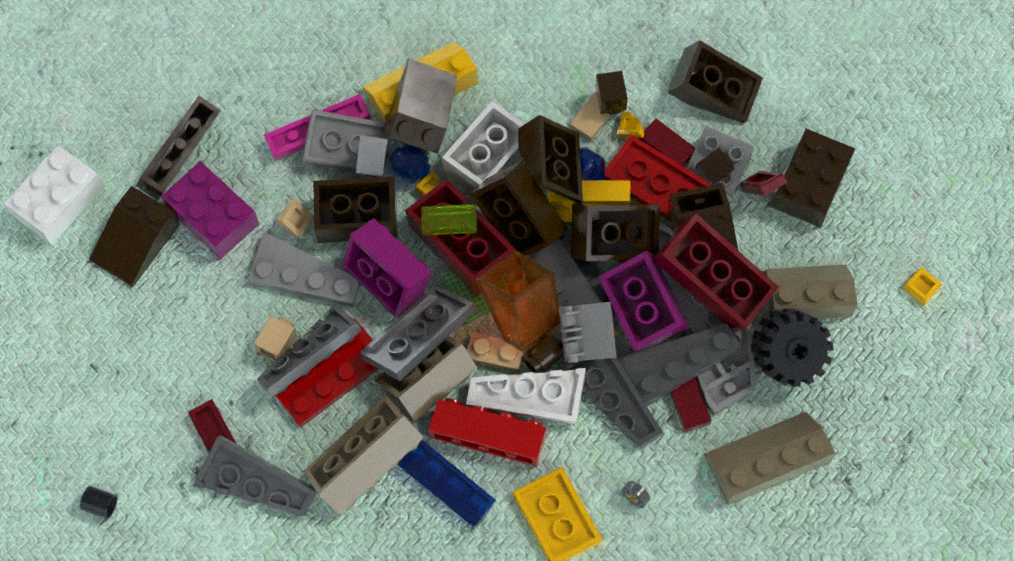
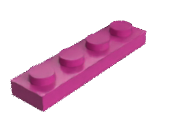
(293, 136)

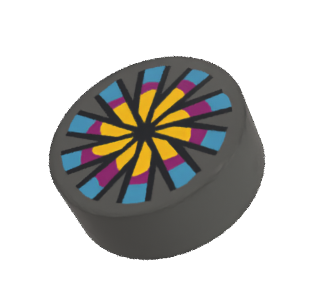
(635, 494)

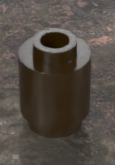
(544, 354)

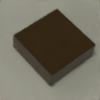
(716, 166)

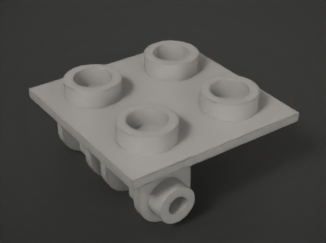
(736, 151)
(587, 332)

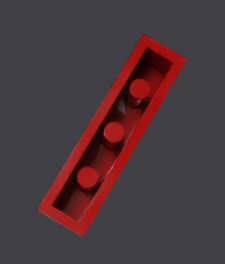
(487, 431)

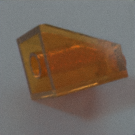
(521, 299)

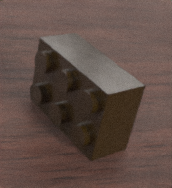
(813, 177)
(349, 204)
(519, 209)

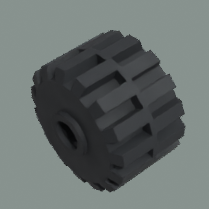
(779, 339)

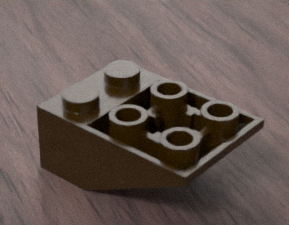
(707, 202)

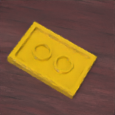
(557, 516)

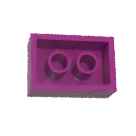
(210, 210)
(385, 267)
(644, 302)

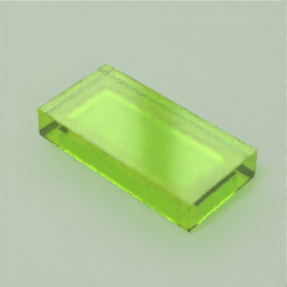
(449, 219)

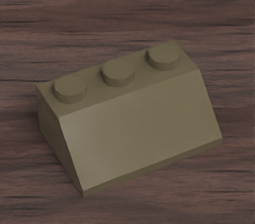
(814, 291)
(429, 379)

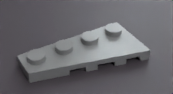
(299, 273)

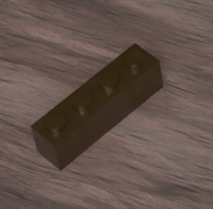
(178, 148)

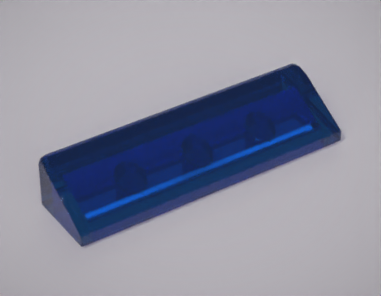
(447, 483)

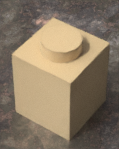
(276, 338)

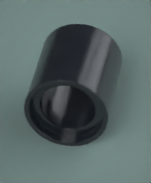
(98, 502)

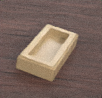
(589, 120)

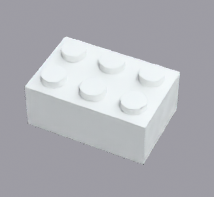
(484, 147)
(54, 195)

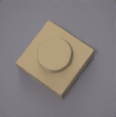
(294, 218)

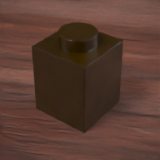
(611, 92)

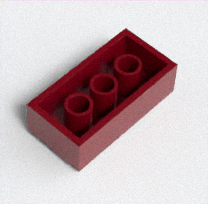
(463, 253)
(715, 273)

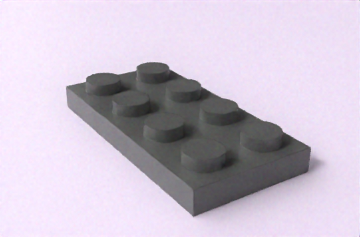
(417, 332)

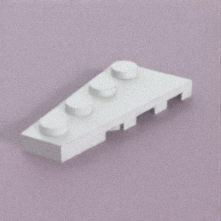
(537, 395)

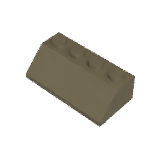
(363, 455)
(769, 457)

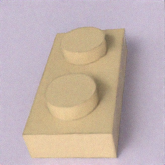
(494, 352)

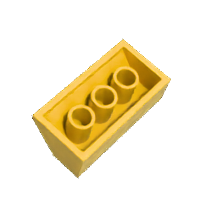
(449, 58)

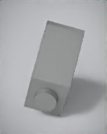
(371, 157)

